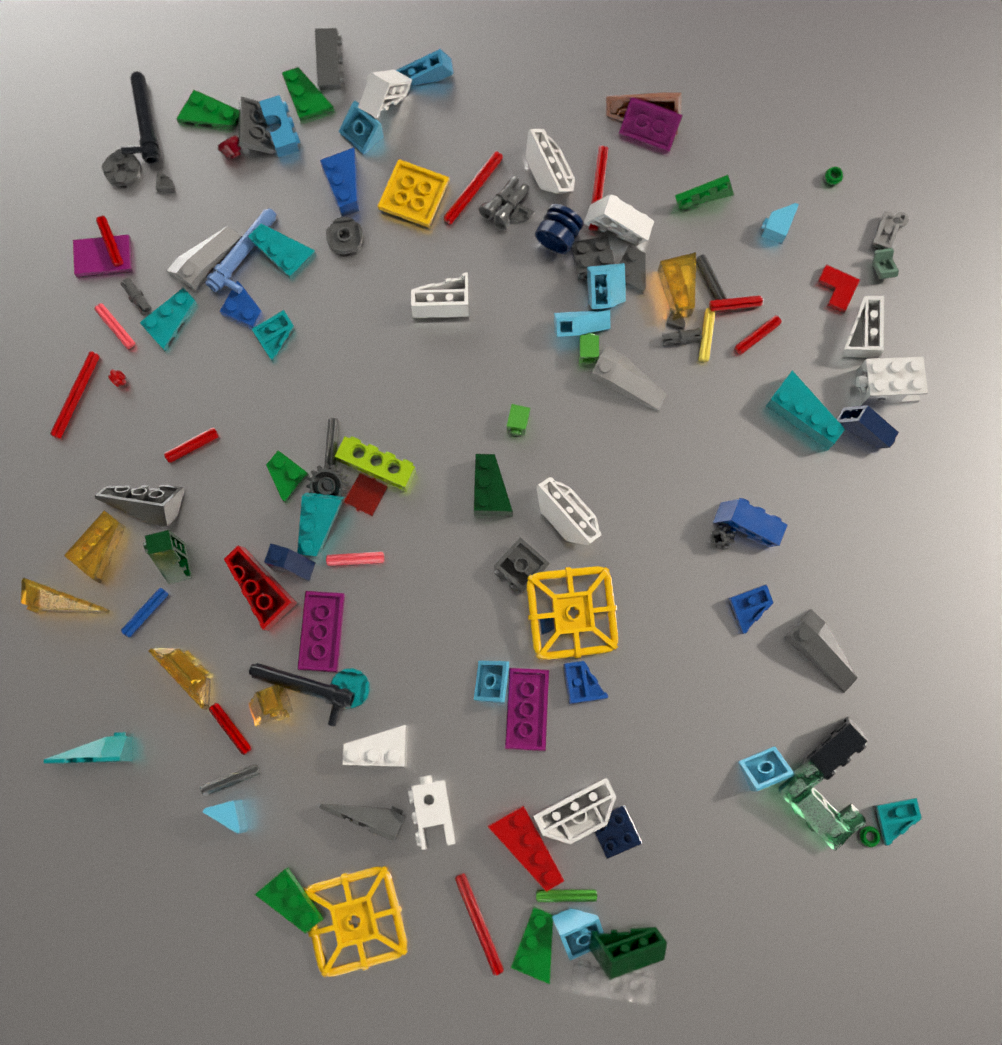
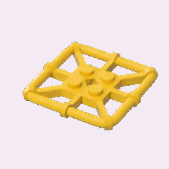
(563, 621)
(367, 927)

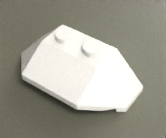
(548, 163)
(567, 512)
(578, 814)

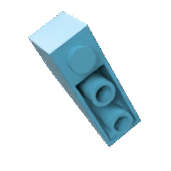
(581, 322)

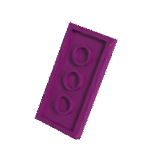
(321, 631)
(527, 709)

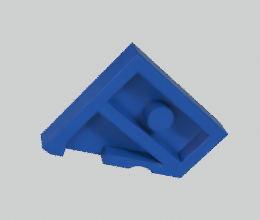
(241, 308)
(750, 606)
(581, 684)

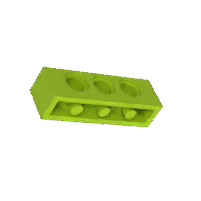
(351, 445)

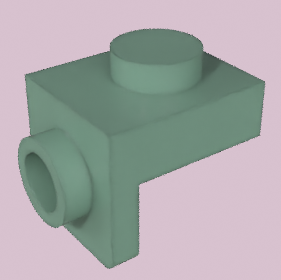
(884, 264)

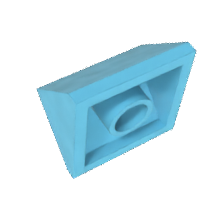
(361, 129)
(491, 681)
(765, 769)
(230, 815)

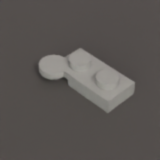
(888, 229)

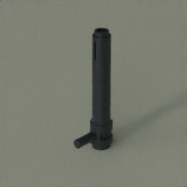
(148, 141)
(331, 693)

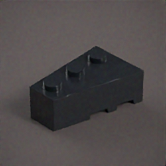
(838, 748)

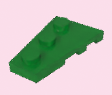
(706, 192)

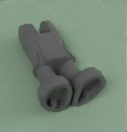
(508, 199)

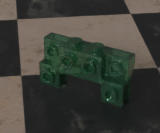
(816, 810)

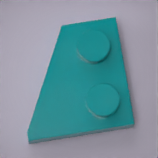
(274, 333)
(897, 818)

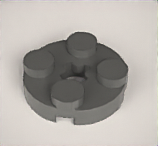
(114, 161)
(341, 245)

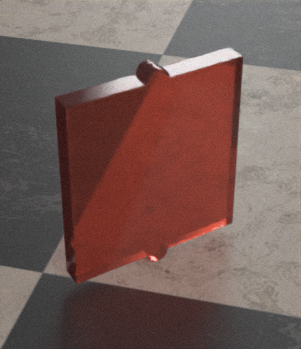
(366, 494)

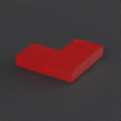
(842, 284)

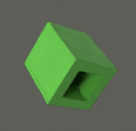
(588, 348)
(518, 420)

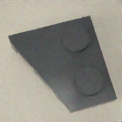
(635, 269)

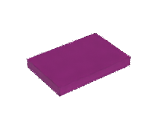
(650, 124)
(93, 258)

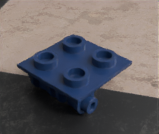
(618, 834)

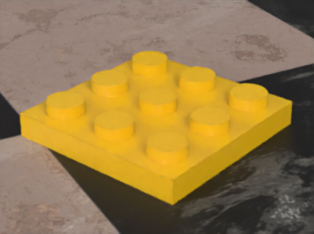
(413, 193)

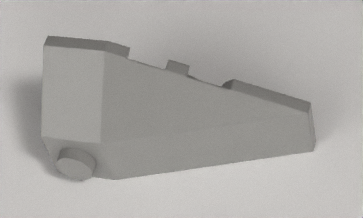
(196, 264)
(623, 376)

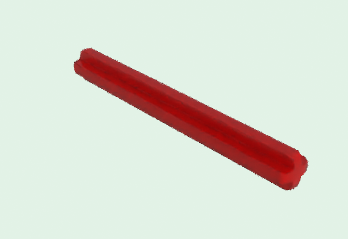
(599, 178)
(473, 187)
(74, 395)
(479, 924)

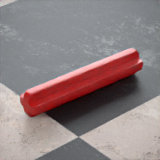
(109, 241)
(735, 303)
(758, 334)
(191, 445)
(230, 729)

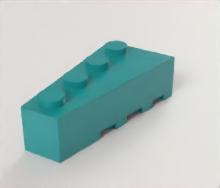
(805, 411)

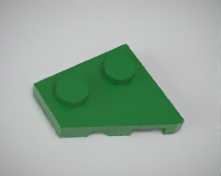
(286, 475)

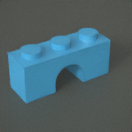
(275, 114)

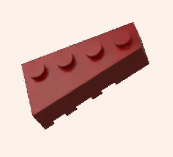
(264, 594)
(524, 842)

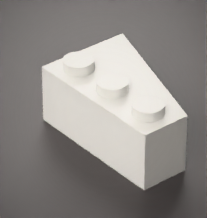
(382, 90)
(620, 218)
(441, 299)

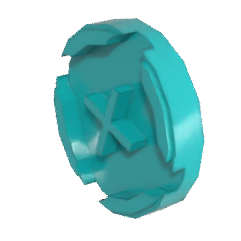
(356, 682)

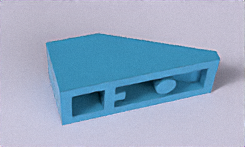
(429, 68)

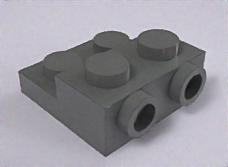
(591, 253)
(518, 564)

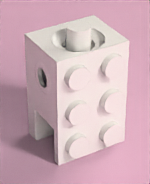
(892, 380)
(431, 809)

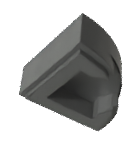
(164, 184)
(521, 214)
(678, 323)

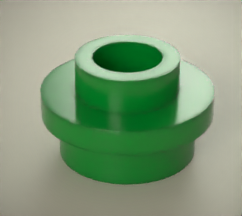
(837, 172)
(875, 836)

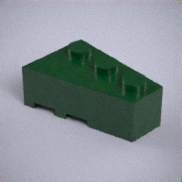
(489, 488)
(168, 555)
(627, 951)

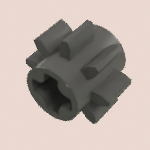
(723, 537)

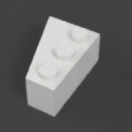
(868, 330)
(380, 749)

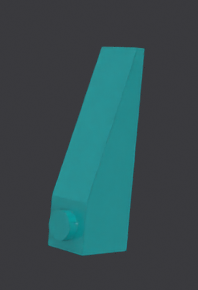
(107, 749)

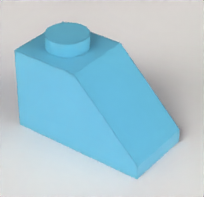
(779, 223)

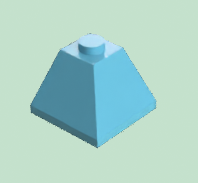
(575, 930)

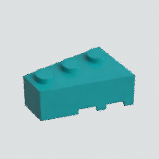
(316, 520)

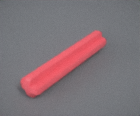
(114, 326)
(355, 558)

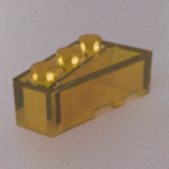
(679, 283)
(270, 705)

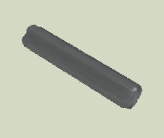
(710, 277)
(331, 442)
(230, 780)

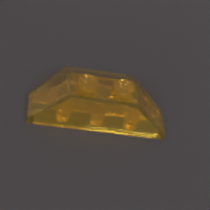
(186, 673)

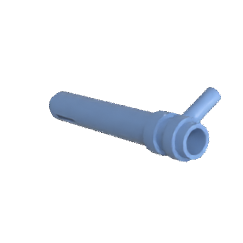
(224, 270)

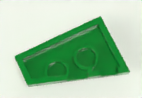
(305, 95)
(207, 110)
(291, 901)
(535, 947)

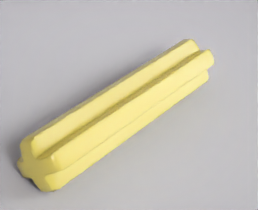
(707, 332)

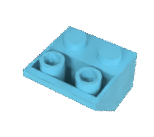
(606, 285)

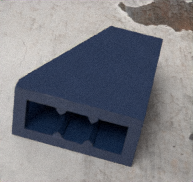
(868, 426)
(289, 562)

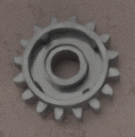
(333, 475)

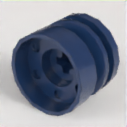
(559, 229)

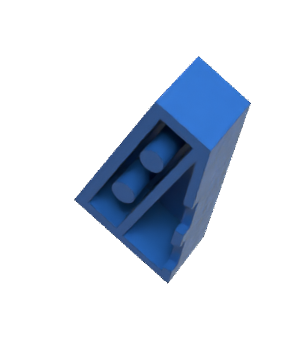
(342, 179)
(752, 521)

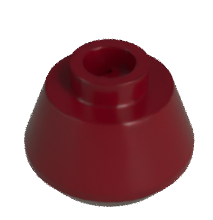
(230, 147)

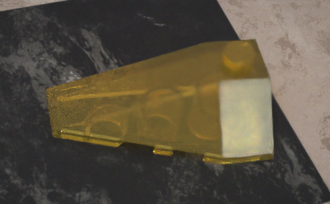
(50, 600)

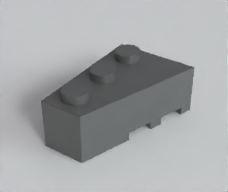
(329, 58)

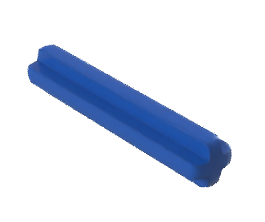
(144, 612)

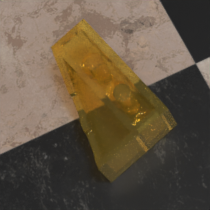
(96, 546)

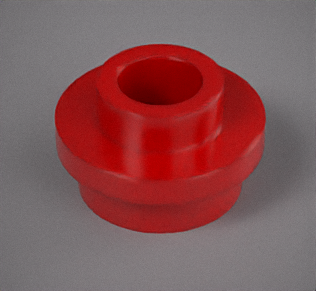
(117, 378)

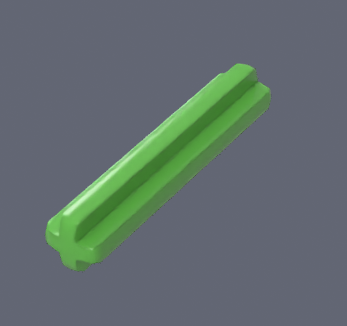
(566, 896)

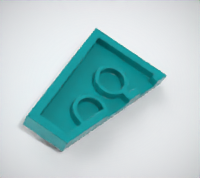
(280, 249)
(167, 318)

